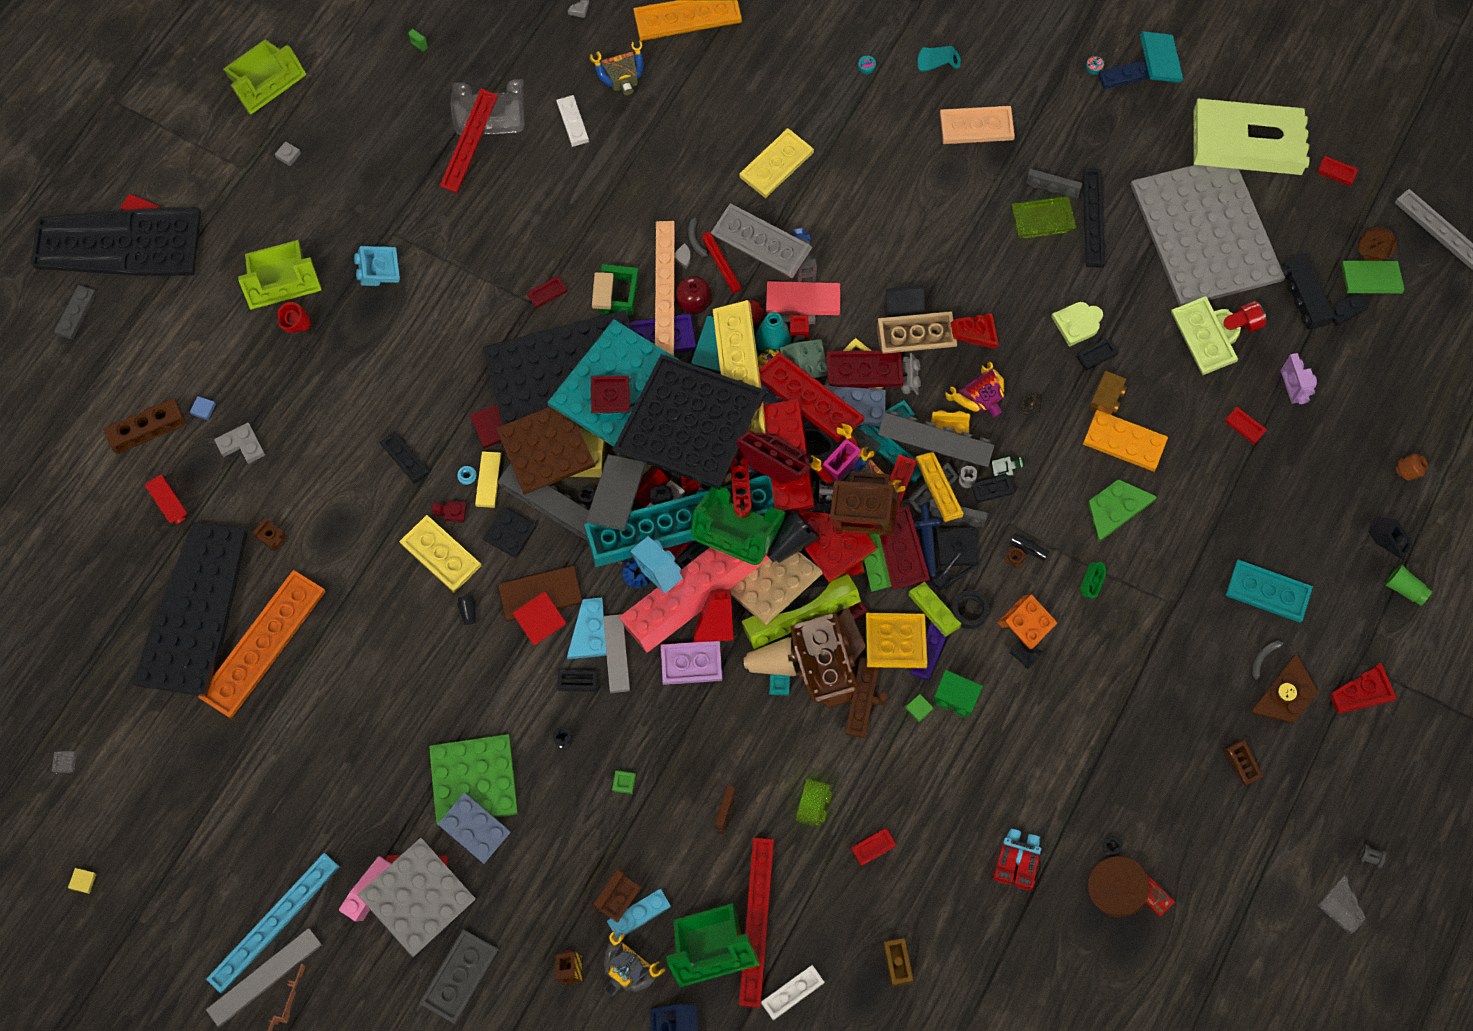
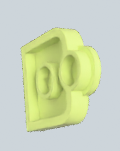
(1078, 322)

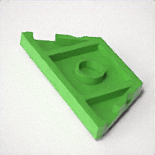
(1117, 506)

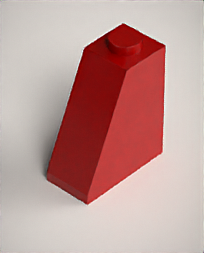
(166, 499)
(716, 618)

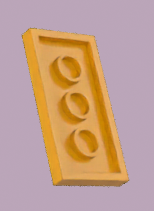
(1125, 440)

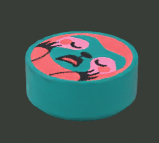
(1094, 65)

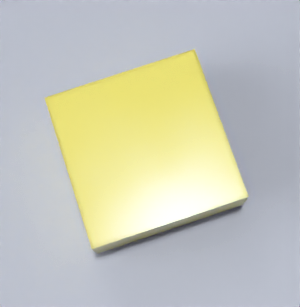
(82, 880)

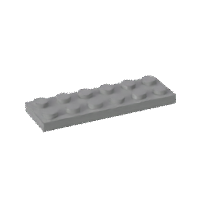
(761, 240)

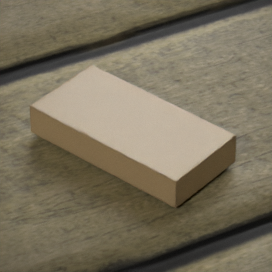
(602, 291)

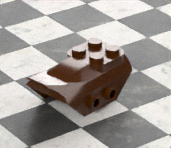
(824, 660)

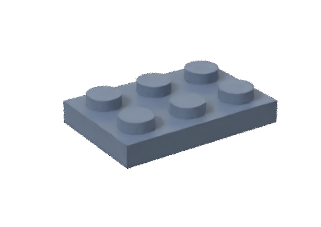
(474, 827)

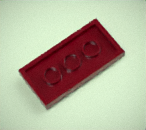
(864, 369)
(904, 553)

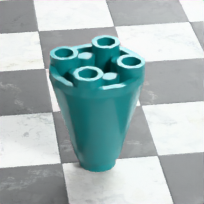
(773, 333)

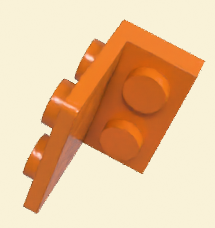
(1028, 620)

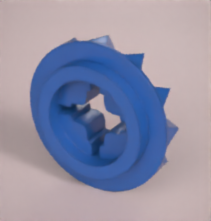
(629, 576)

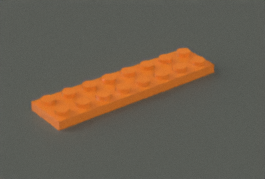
(262, 643)

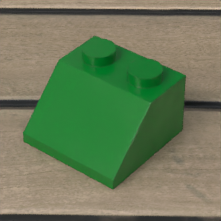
(957, 694)

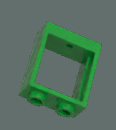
(625, 274)

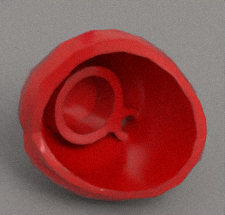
(293, 318)

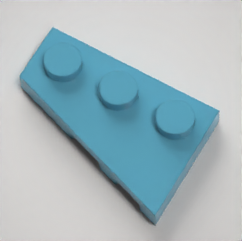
(589, 632)

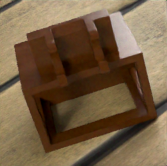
(865, 500)

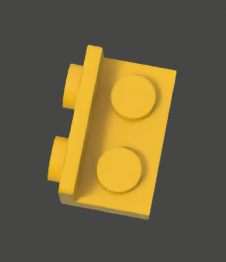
(958, 421)

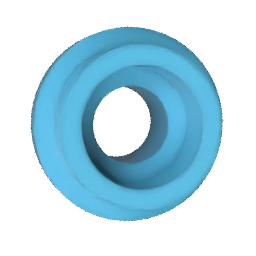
(467, 470)

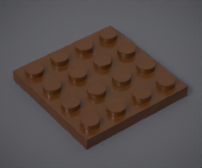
(544, 449)

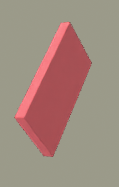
(803, 298)

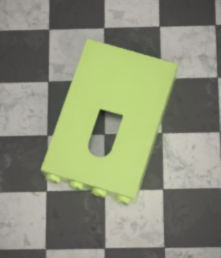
(1224, 141)

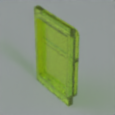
(1043, 217)

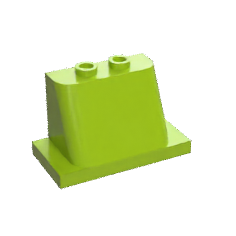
(263, 74)
(278, 275)

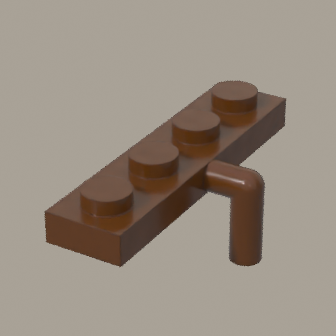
(863, 699)

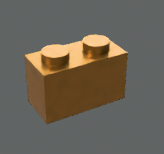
(1108, 393)
(897, 962)

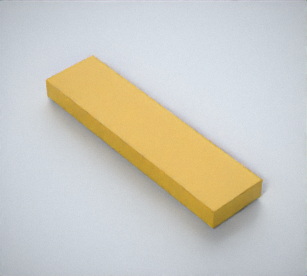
(939, 486)

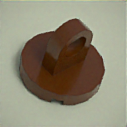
(1377, 244)

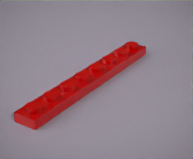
(757, 919)

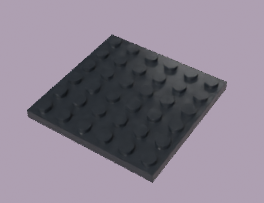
(689, 421)

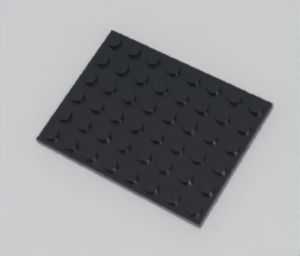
(534, 366)

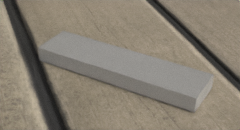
(616, 654)

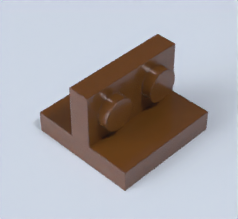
(616, 896)

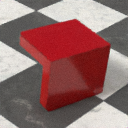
(799, 325)

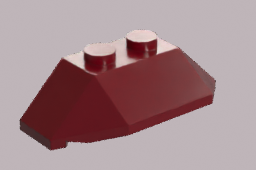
(773, 456)

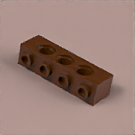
(138, 434)

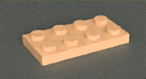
(977, 124)

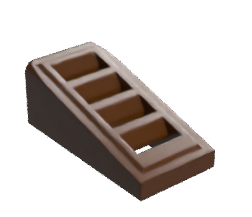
(1233, 759)

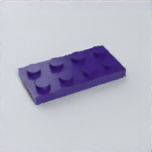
(683, 332)

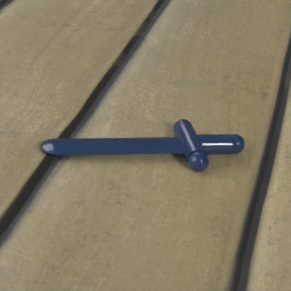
(927, 538)

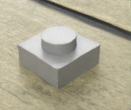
(287, 153)

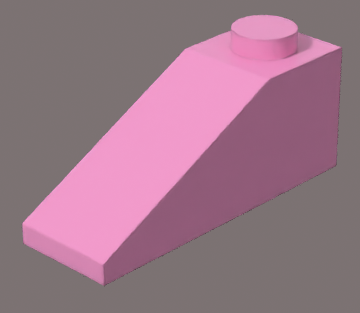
(353, 905)

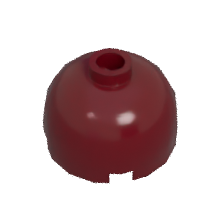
(693, 295)

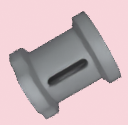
(967, 471)

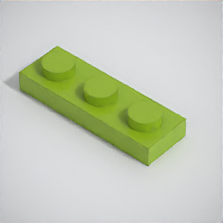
(934, 609)

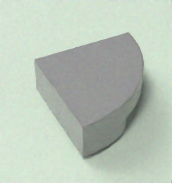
(579, 9)
(682, 256)

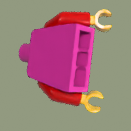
(841, 461)

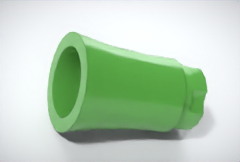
(1408, 585)

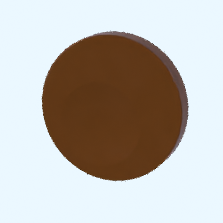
(1118, 886)

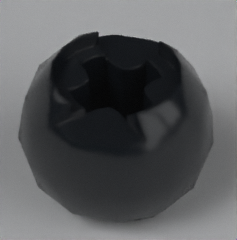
(663, 490)

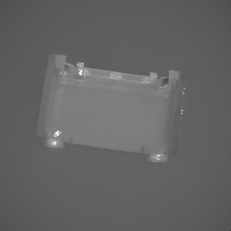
(507, 114)

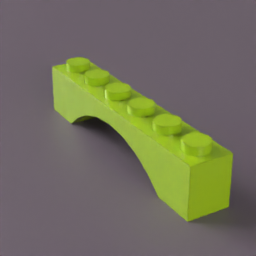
(836, 597)

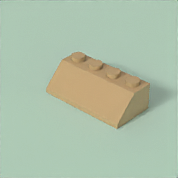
(915, 332)

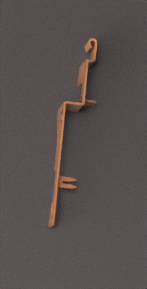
(284, 1019)

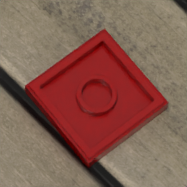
(539, 618)

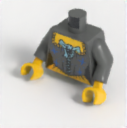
(627, 968)

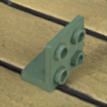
(807, 356)

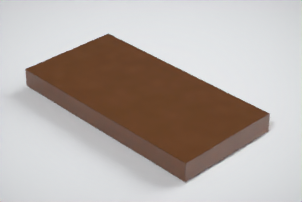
(559, 585)

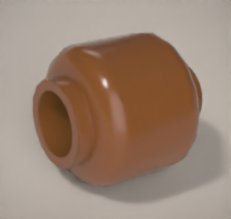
(1412, 466)

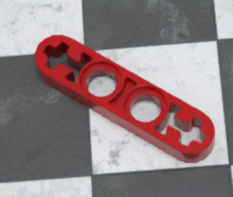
(741, 483)

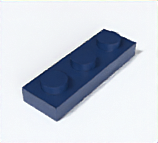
(1124, 74)

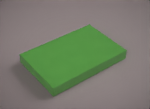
(1372, 277)

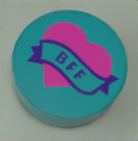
(866, 64)

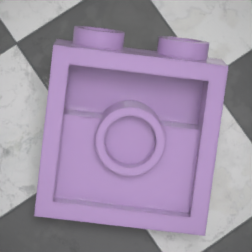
(1298, 382)

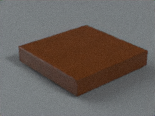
(725, 809)

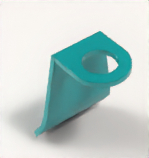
(934, 57)

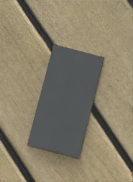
(616, 492)
(459, 976)

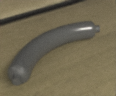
(692, 238)
(1261, 656)

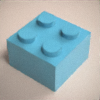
(657, 564)

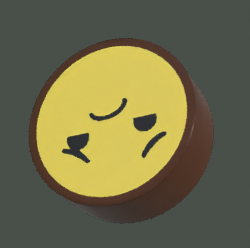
(1287, 692)

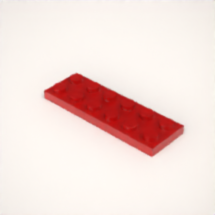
(816, 400)
(786, 422)

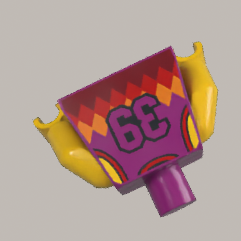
(981, 392)

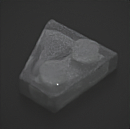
(1343, 906)

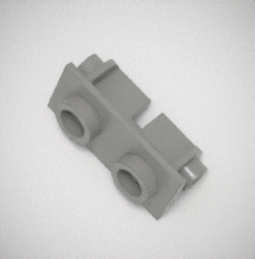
(910, 367)

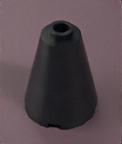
(792, 537)

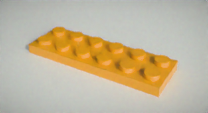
(684, 17)

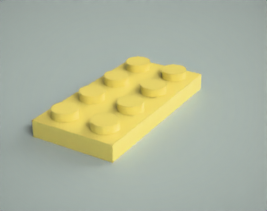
(776, 163)
(440, 553)

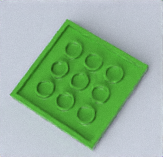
(476, 767)

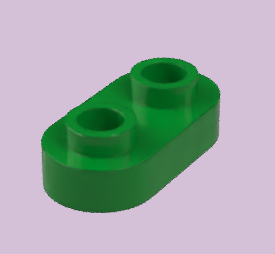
(1093, 580)

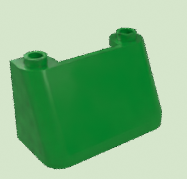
(722, 530)

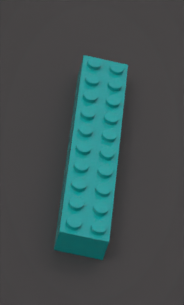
(665, 522)

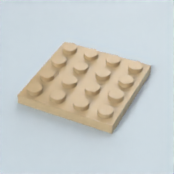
(775, 586)

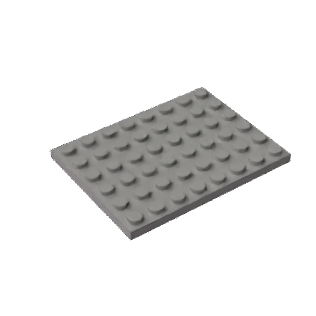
(1206, 232)

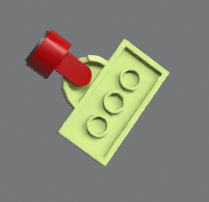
(1212, 332)

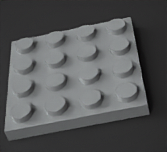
(416, 897)

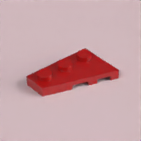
(976, 330)
(1366, 691)

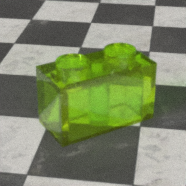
(813, 803)

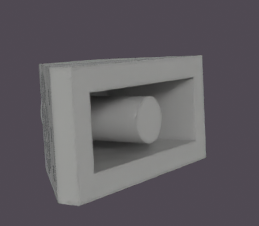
(825, 492)

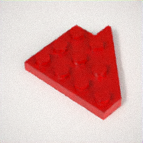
(837, 550)

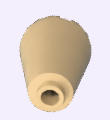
(773, 659)

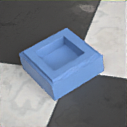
(202, 408)

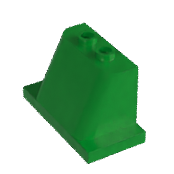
(710, 946)

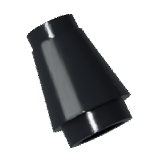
(467, 609)

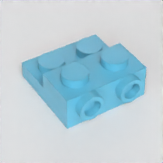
(376, 265)

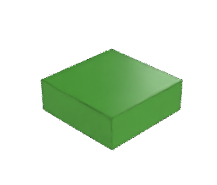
(418, 40)
(919, 708)
(624, 782)

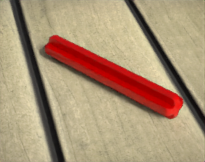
(721, 262)

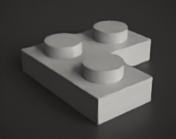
(243, 439)

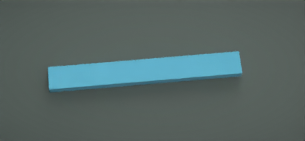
(272, 923)

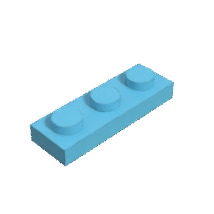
(640, 913)

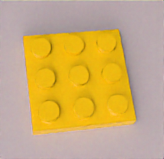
(896, 640)

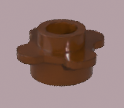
(1013, 551)

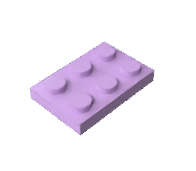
(691, 662)

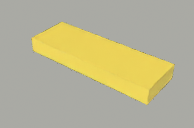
(488, 479)

